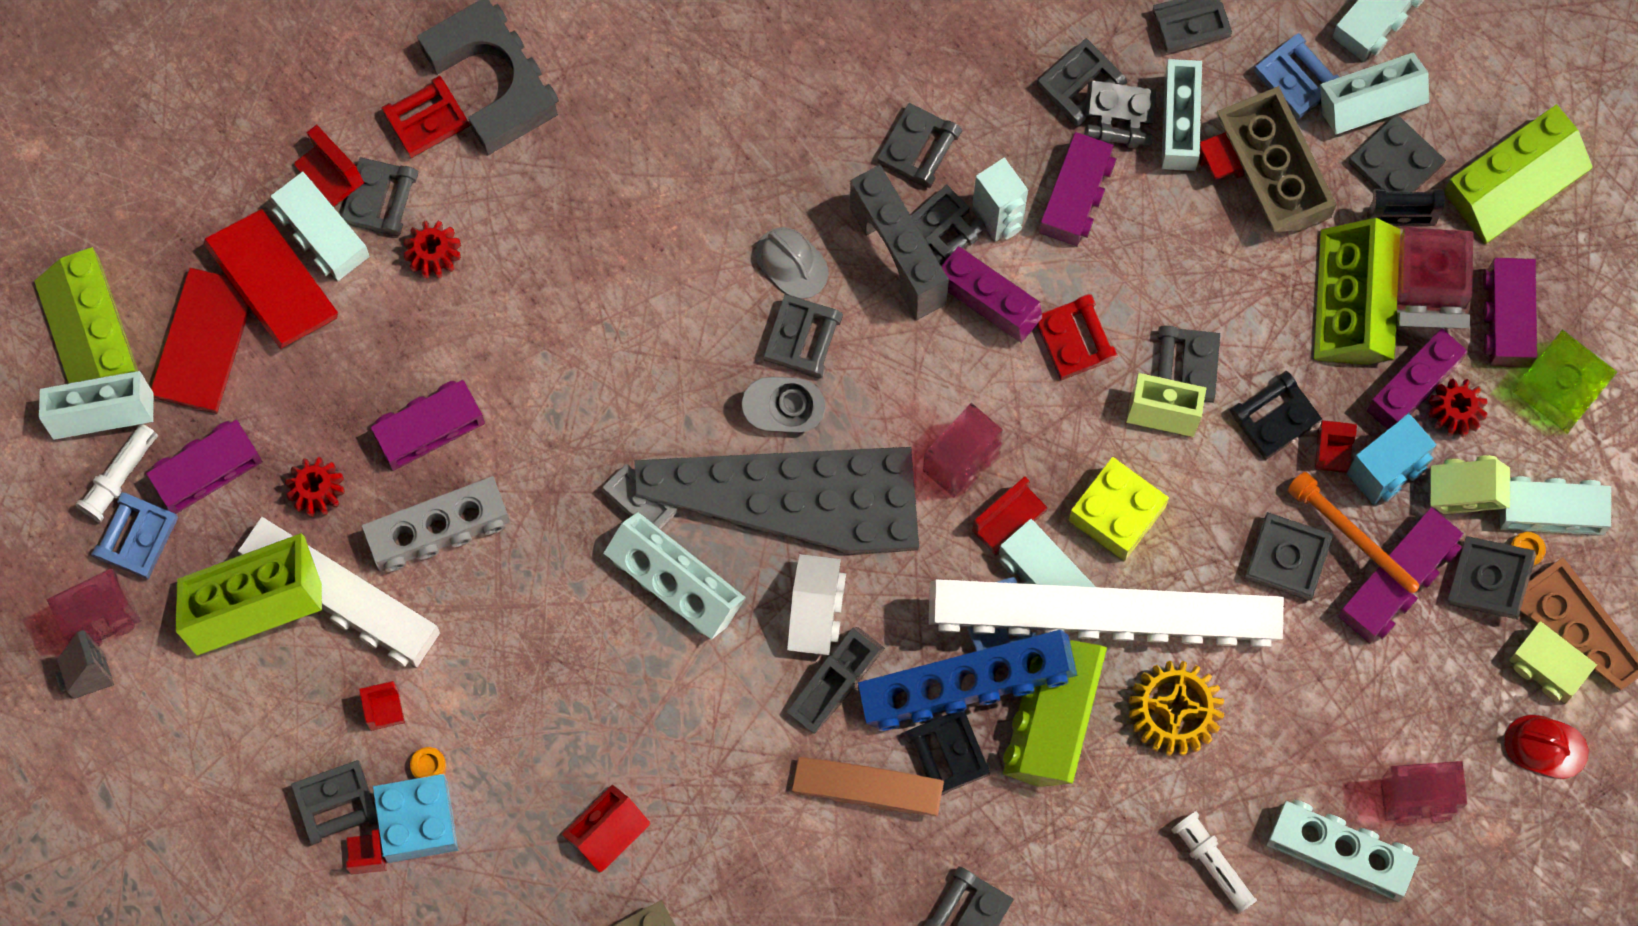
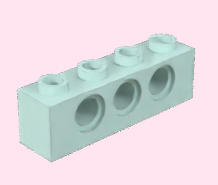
(692, 577)
(1322, 854)

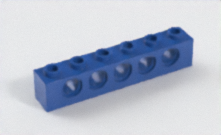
(880, 692)

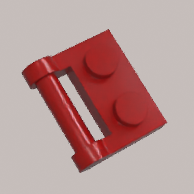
(430, 124)
(1066, 343)

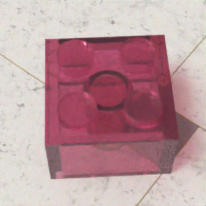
(1435, 268)
(963, 450)
(97, 606)
(1423, 792)

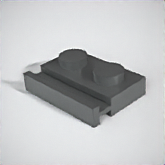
(1191, 23)

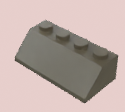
(1277, 161)

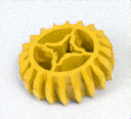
(1191, 709)

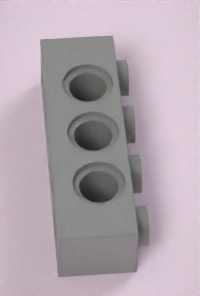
(383, 532)

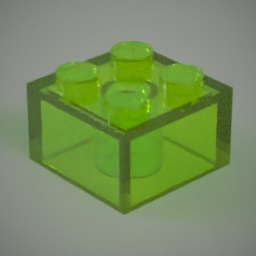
(1565, 381)

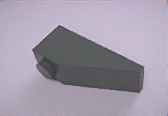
(83, 667)

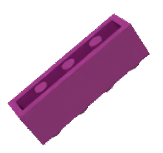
(1418, 554)

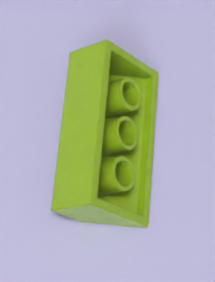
(1519, 174)
(1357, 293)
(84, 318)
(247, 595)
(1054, 722)

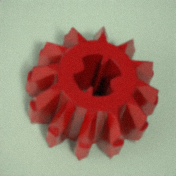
(419, 246)
(1465, 399)
(328, 486)

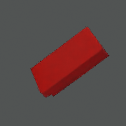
(329, 167)
(1008, 515)
(606, 828)

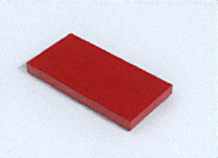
(271, 278)
(201, 342)

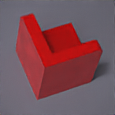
(1220, 157)
(1335, 446)
(382, 705)
(365, 854)

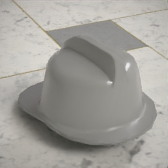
(792, 262)
(783, 404)

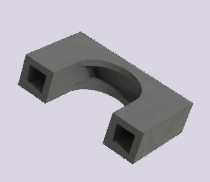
(483, 31)
(882, 210)

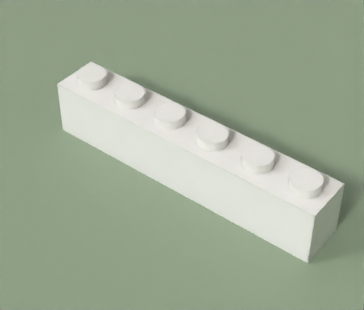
(360, 604)

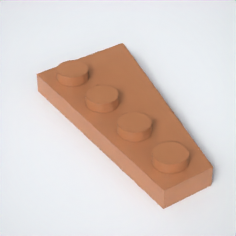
(1572, 612)

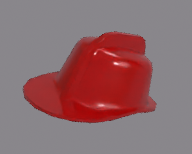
(1546, 746)

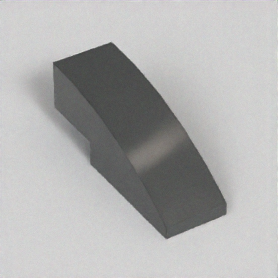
(835, 679)

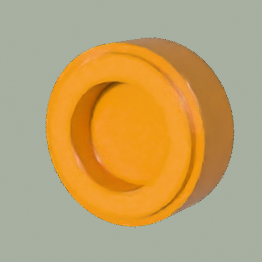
(1533, 542)
(427, 762)

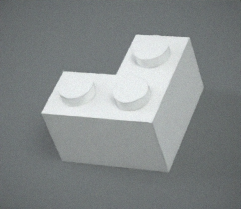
(815, 599)

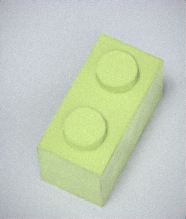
(1166, 404)
(1470, 485)
(1552, 663)

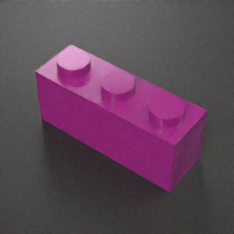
(1078, 189)
(991, 295)
(1511, 312)
(1417, 379)
(427, 424)
(204, 466)

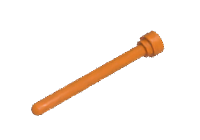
(1305, 489)

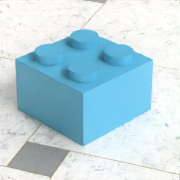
(1391, 459)
(415, 818)

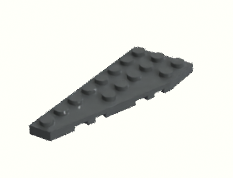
(827, 498)

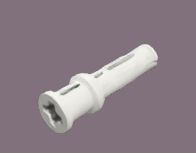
(108, 485)
(1204, 848)

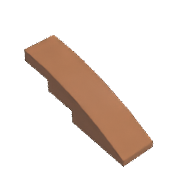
(868, 786)

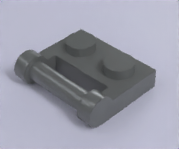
(1073, 74)
(909, 141)
(366, 202)
(792, 331)
(1199, 357)
(330, 791)
(985, 908)

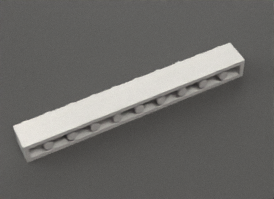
(1105, 611)

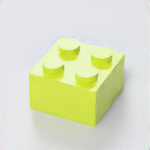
(1118, 509)

